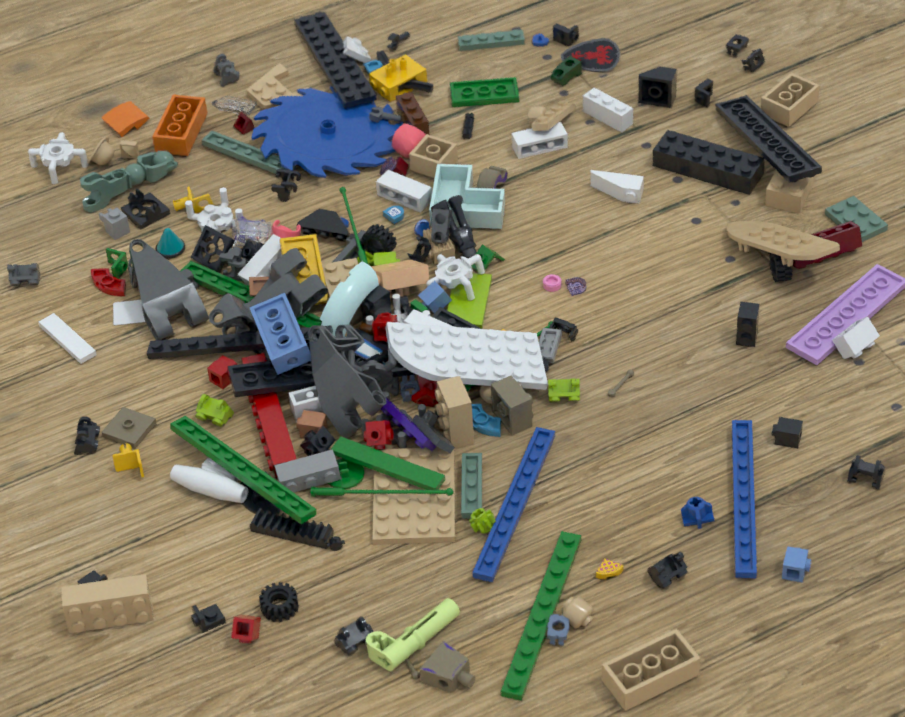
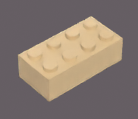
(107, 603)
(650, 669)

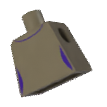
(446, 669)

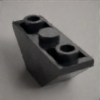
(325, 224)

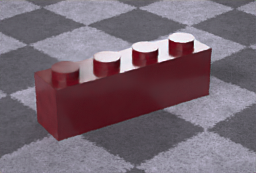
(845, 234)

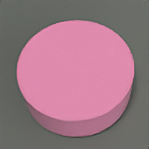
(552, 283)

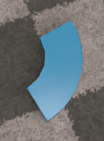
(485, 423)

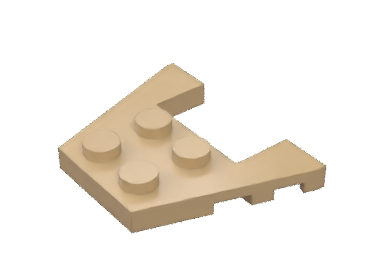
(270, 88)

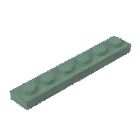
(241, 151)

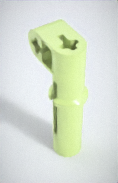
(412, 639)

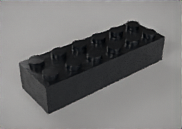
(708, 162)

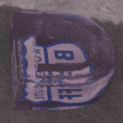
(389, 164)
(576, 285)

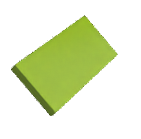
(475, 309)

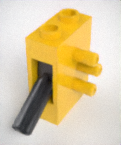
(399, 77)

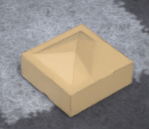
(129, 149)

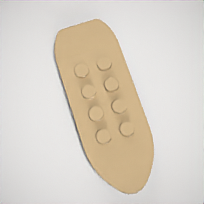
(780, 241)

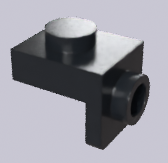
(565, 35)
(703, 93)

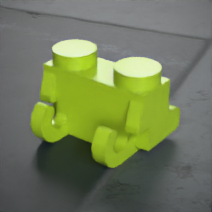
(564, 389)
(213, 409)

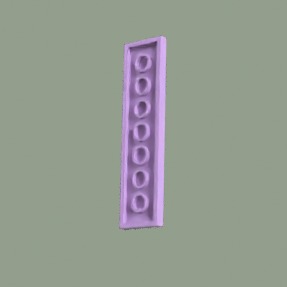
(857, 302)

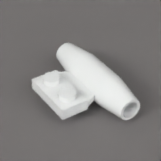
(210, 481)

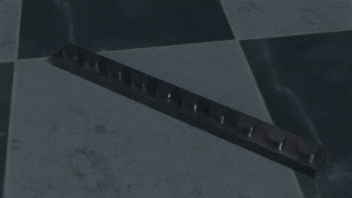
(213, 344)

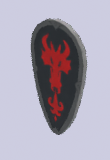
(595, 54)

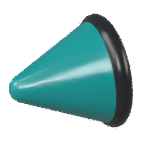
(170, 244)

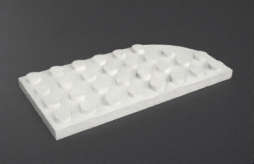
(471, 353)

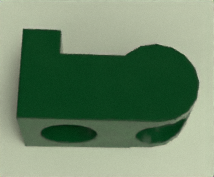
(565, 71)

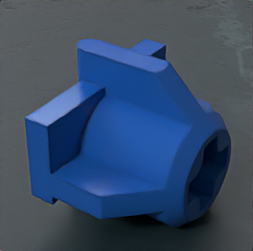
(697, 512)

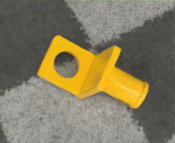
(180, 203)
(127, 459)

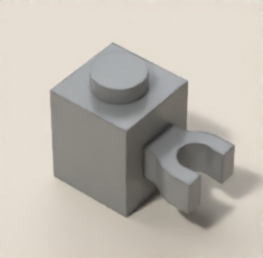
(115, 223)

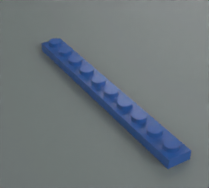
(744, 499)
(513, 505)

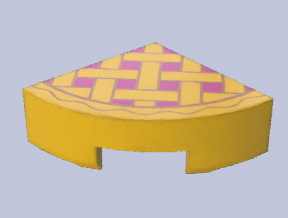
(608, 569)

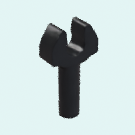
(395, 38)
(406, 308)

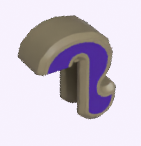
(491, 177)

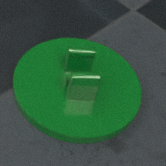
(350, 474)

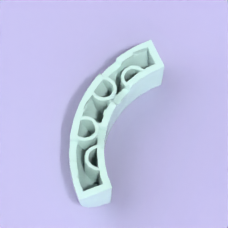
(349, 296)

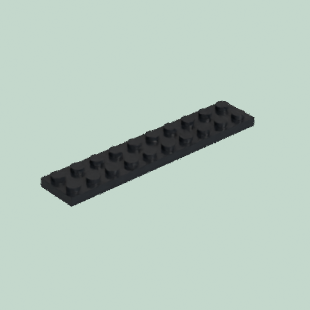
(338, 67)
(768, 139)
(262, 377)

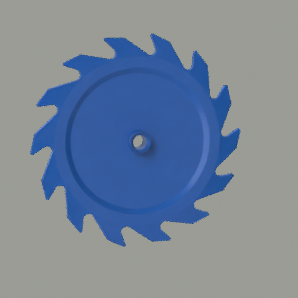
(323, 134)

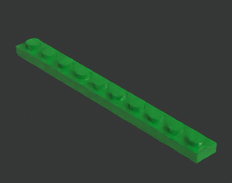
(224, 285)
(243, 469)
(537, 623)

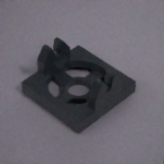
(152, 213)
(203, 246)

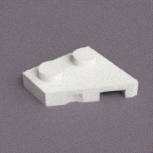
(354, 49)

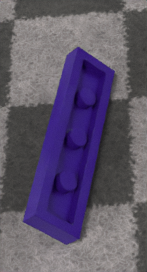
(411, 429)

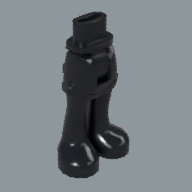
(462, 236)

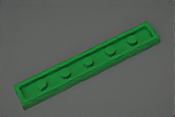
(388, 464)

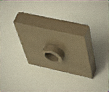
(129, 427)

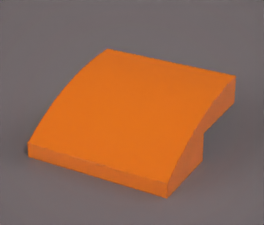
(125, 117)

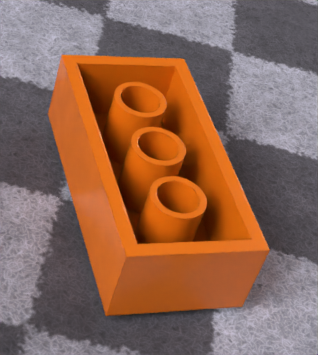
(180, 124)

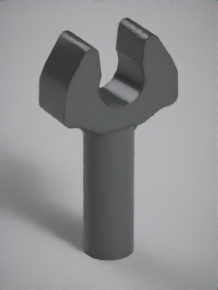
(378, 114)

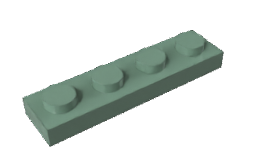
(491, 40)
(471, 483)

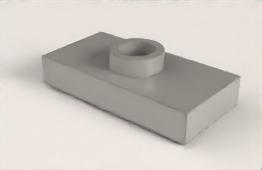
(549, 343)

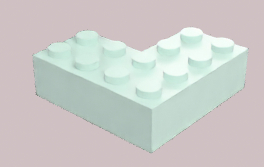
(480, 205)

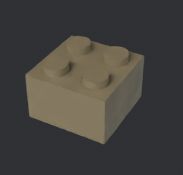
(512, 405)

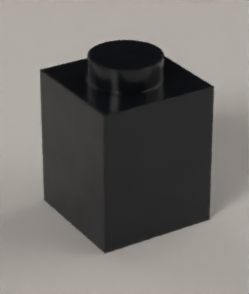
(787, 432)

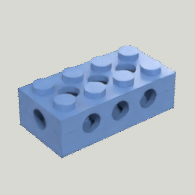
(274, 314)

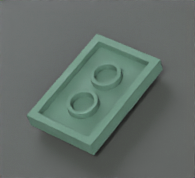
(855, 211)

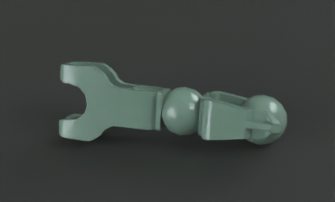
(104, 187)

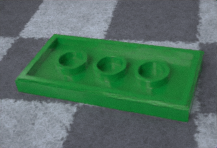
(484, 92)

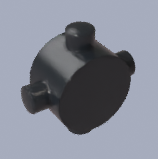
(335, 543)

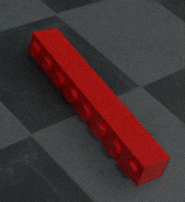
(271, 423)

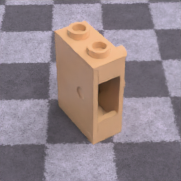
(401, 276)

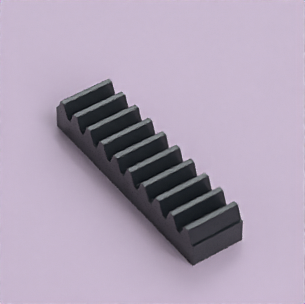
(290, 529)

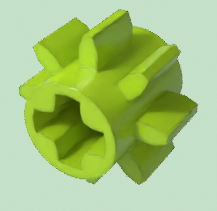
(482, 520)

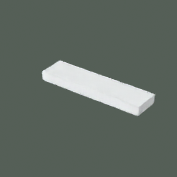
(67, 338)

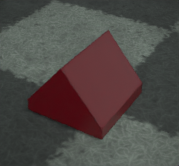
(244, 123)
(401, 167)

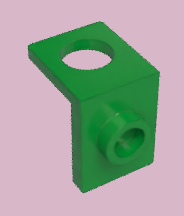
(487, 256)
(120, 265)

